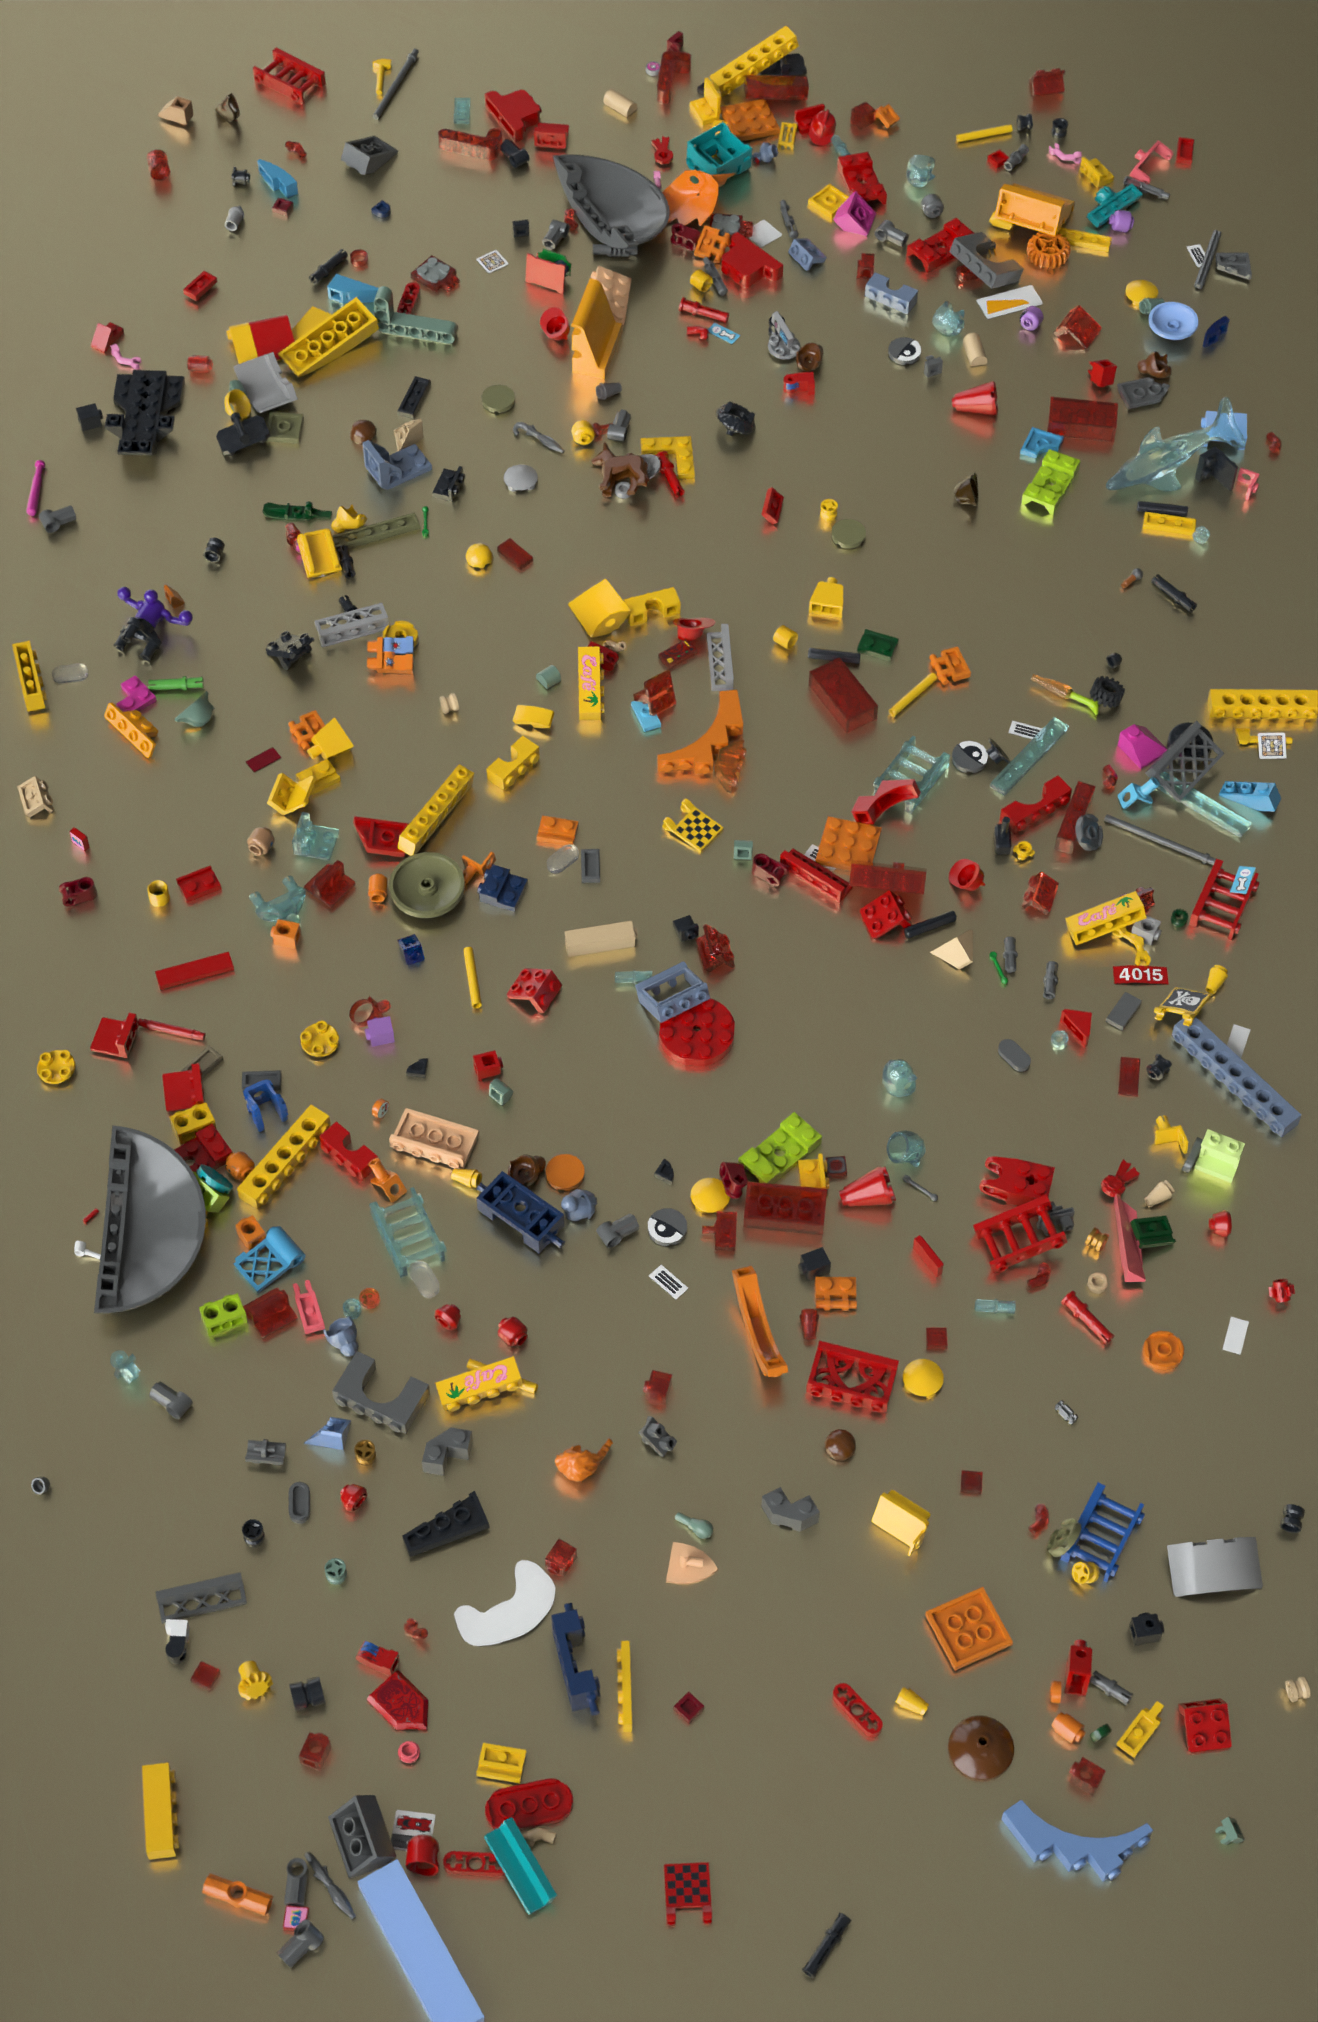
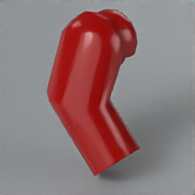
(691, 330)

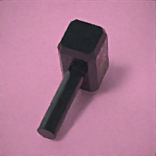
(1002, 837)

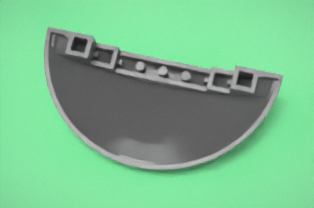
(612, 200)
(149, 1223)

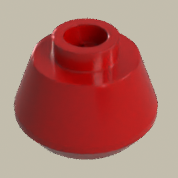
(1221, 1223)
(448, 1316)
(353, 1496)

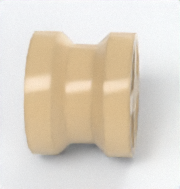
(449, 703)
(1297, 1689)

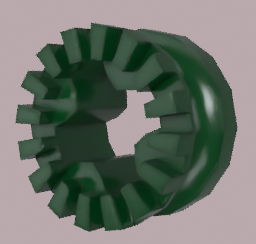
(1179, 922)

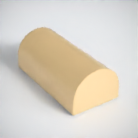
(619, 103)
(974, 349)

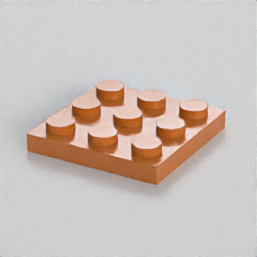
(750, 120)
(846, 842)
(968, 1628)

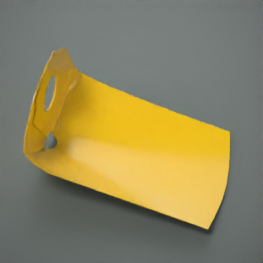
(600, 609)

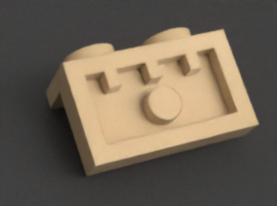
(35, 796)

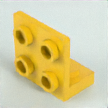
(707, 108)

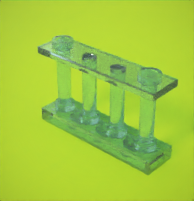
(930, 776)
(395, 1246)

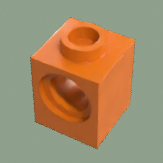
(287, 940)
(250, 1239)

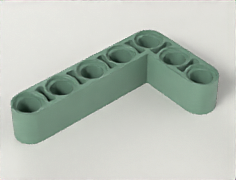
(410, 325)

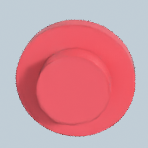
(409, 1752)

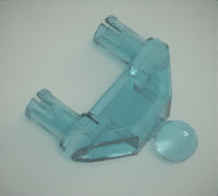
(283, 907)

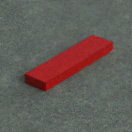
(194, 970)

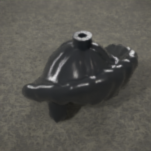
(736, 418)

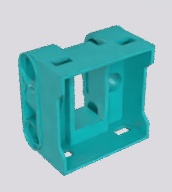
(730, 150)

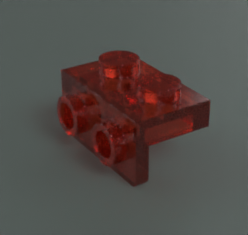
(1040, 892)

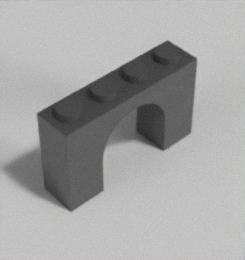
(970, 250)
(397, 1413)

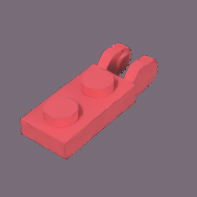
(308, 1309)

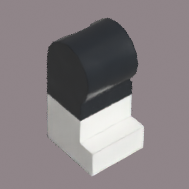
(178, 1643)

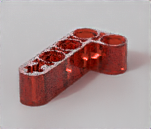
(671, 63)
(470, 144)

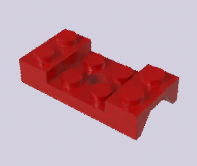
(858, 169)
(931, 249)
(205, 1149)

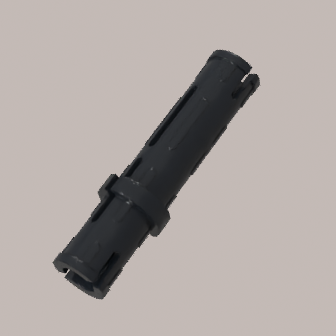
(323, 270)
(1179, 597)
(831, 1937)

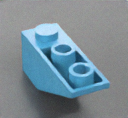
(346, 289)
(1252, 794)

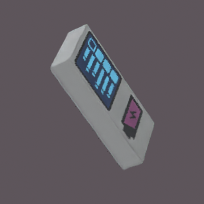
(782, 329)

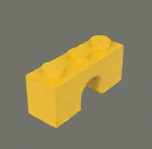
(663, 600)
(505, 773)

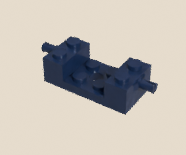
(537, 1223)
(582, 1686)

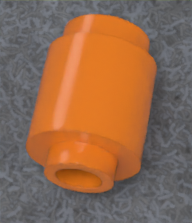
(377, 887)
(1068, 1727)

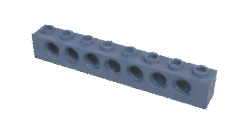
(1245, 1076)

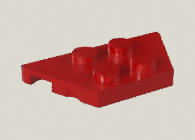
(380, 835)

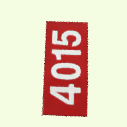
(1140, 974)

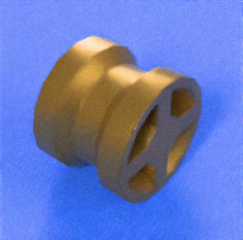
(1097, 1239)
(361, 1449)

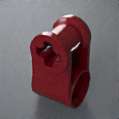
(686, 237)
(769, 870)
(78, 890)
(733, 1178)

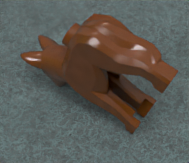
(619, 468)

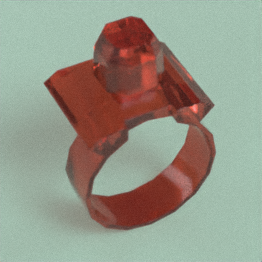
(377, 1012)

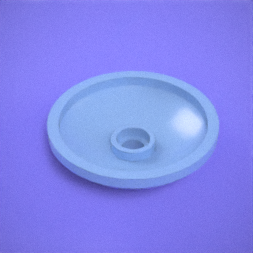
(1173, 320)

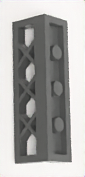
(198, 1590)

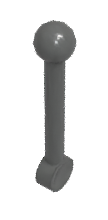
(934, 1197)

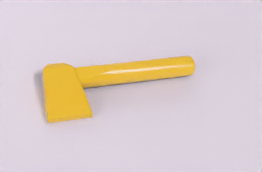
(1244, 737)

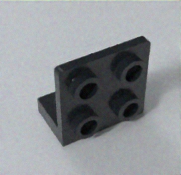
(1216, 464)

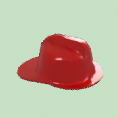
(822, 128)
(555, 324)
(692, 628)
(966, 875)

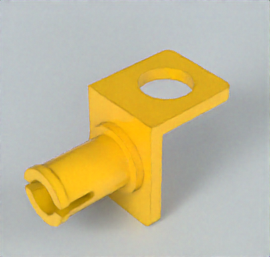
(1169, 1134)

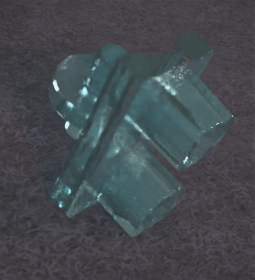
(124, 1367)

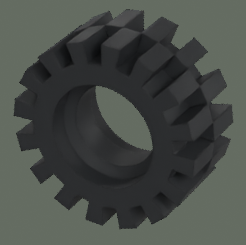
(1107, 691)

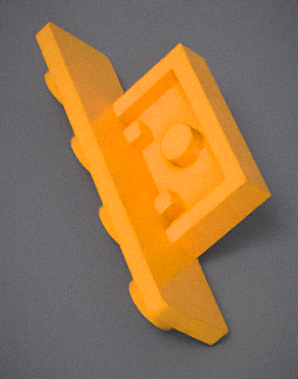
(133, 727)

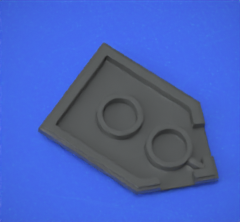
(1141, 392)

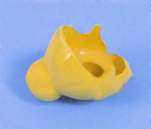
(347, 519)

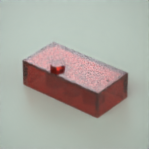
(1082, 419)
(843, 695)
(888, 876)
(785, 1208)

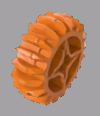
(1048, 250)

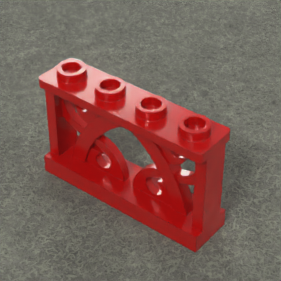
(838, 1390)

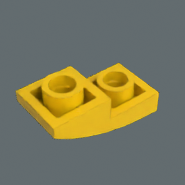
(533, 715)

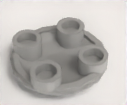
(779, 349)
(520, 477)

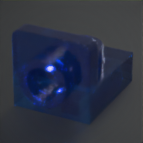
(411, 949)

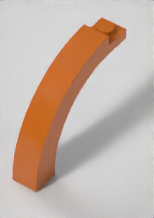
(756, 1323)

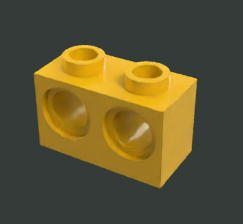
(191, 1119)

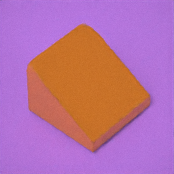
(173, 597)

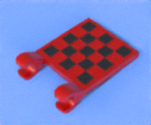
(687, 1887)

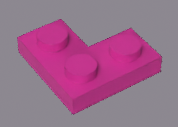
(138, 695)

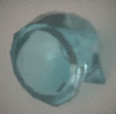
(917, 171)
(948, 321)
(896, 1076)
(906, 1148)

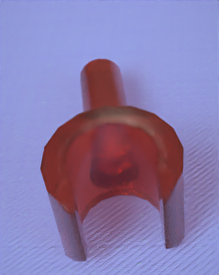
(597, 428)

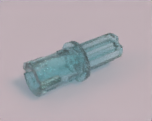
(840, 147)
(632, 976)
(995, 1306)

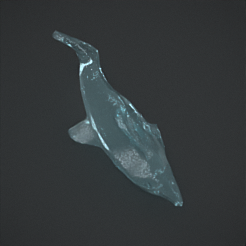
(1160, 458)

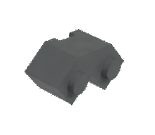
(451, 1443)
(797, 1515)

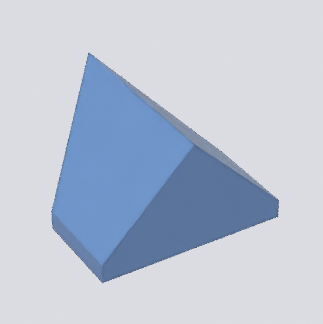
(332, 1434)

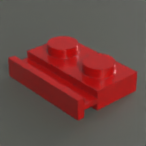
(198, 884)

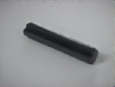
(1161, 508)
(824, 654)
(930, 924)

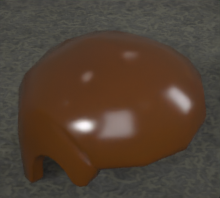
(362, 431)
(840, 1445)

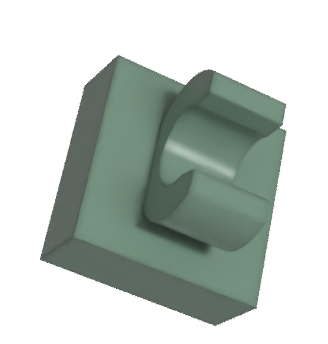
(1232, 1830)

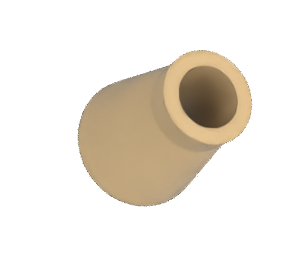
(1160, 1193)

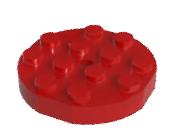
(700, 1047)

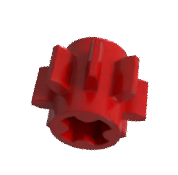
(1281, 1290)

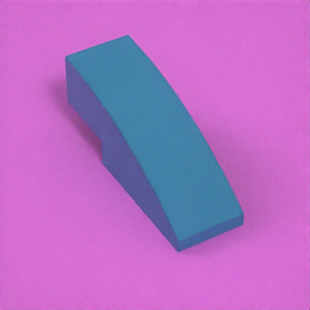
(278, 178)

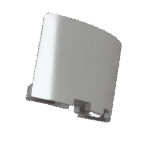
(264, 384)
(1214, 1566)

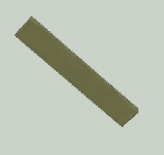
(377, 531)

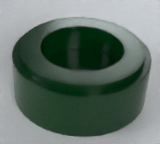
(1100, 1733)

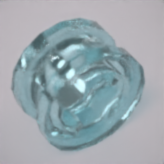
(1201, 534)
(1056, 1036)
(357, 1308)

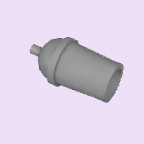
(234, 218)

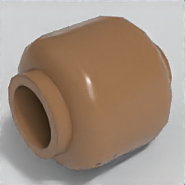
(260, 841)

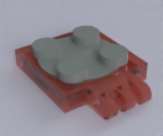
(731, 224)
(435, 275)

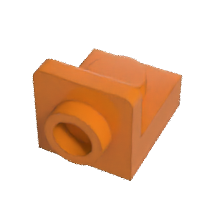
(887, 115)

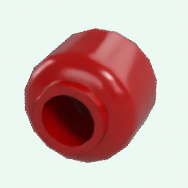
(512, 1331)

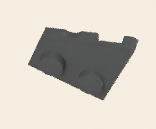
(1234, 263)

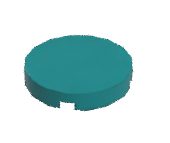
(215, 1179)

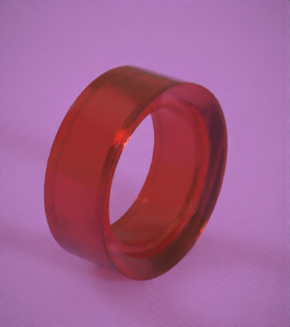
(359, 252)

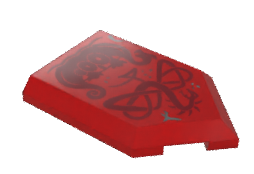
(400, 1703)

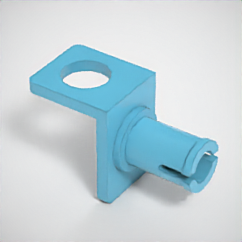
(1138, 792)

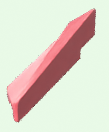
(1129, 1247)

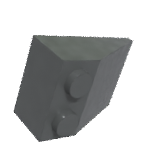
(367, 154)

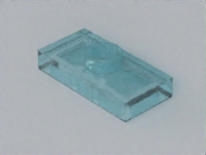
(462, 111)

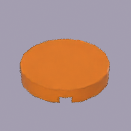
(565, 1172)
(1163, 1350)

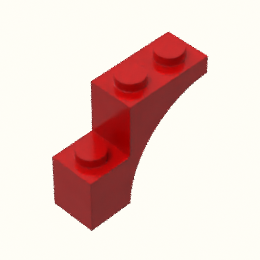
(889, 793)

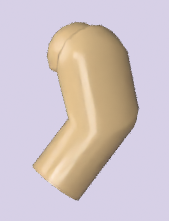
(614, 646)
(539, 1834)

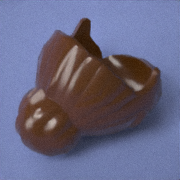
(809, 352)
(1155, 365)
(526, 1164)

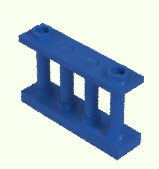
(1090, 1515)

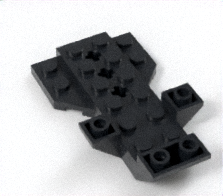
(145, 400)

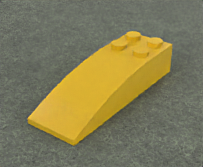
(330, 338)

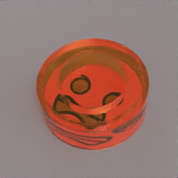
(369, 1298)

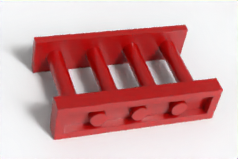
(290, 64)
(1205, 899)
(1016, 1215)

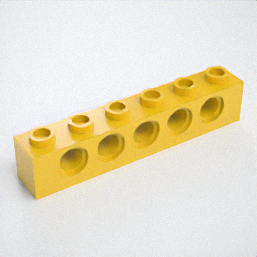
(754, 60)
(1263, 703)
(435, 810)
(285, 1147)

